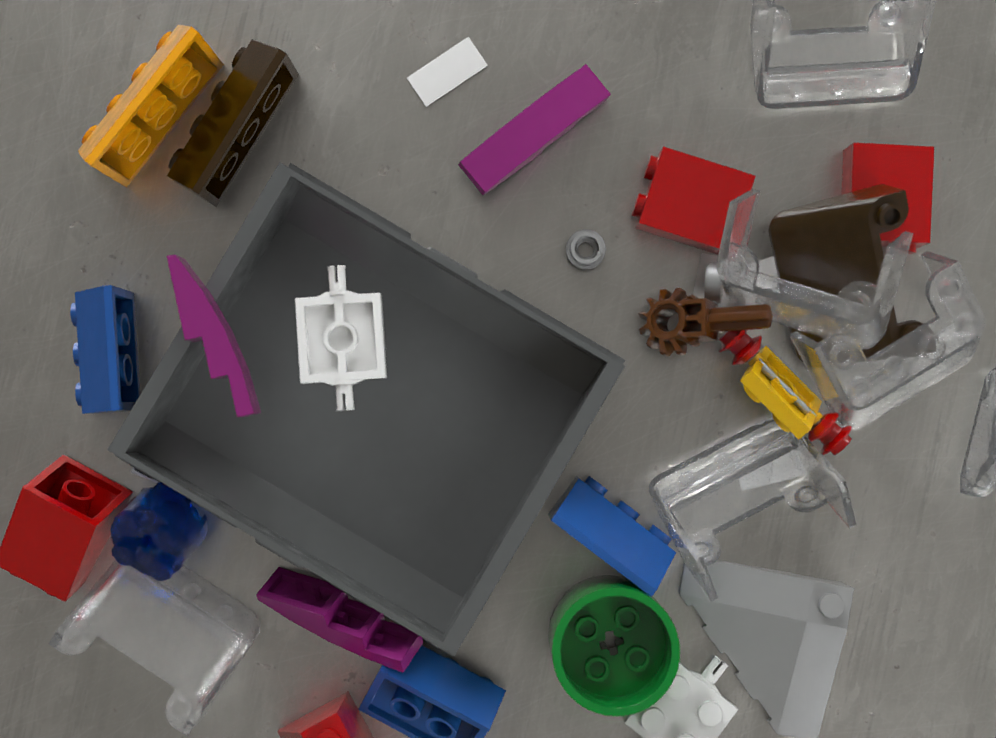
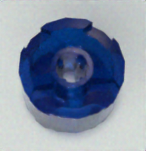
(157, 532)

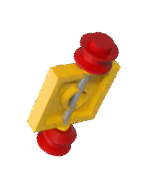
(783, 393)

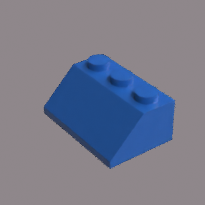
(106, 350)
(614, 533)
(433, 699)

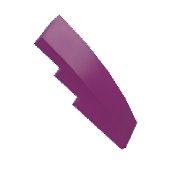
(534, 129)
(205, 322)
(339, 620)

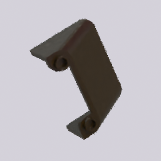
(838, 244)

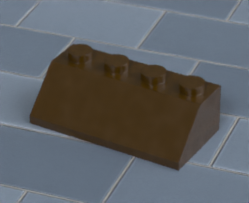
(233, 121)

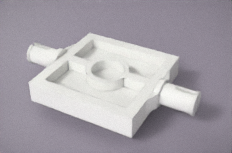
(340, 338)
(688, 708)

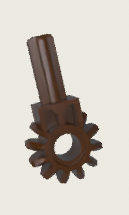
(698, 320)

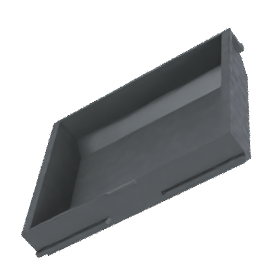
(438, 463)

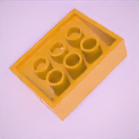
(150, 105)

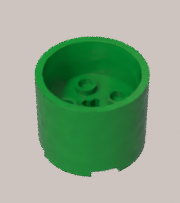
(620, 677)

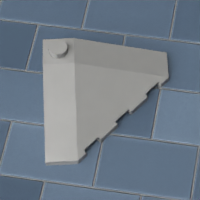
(780, 636)

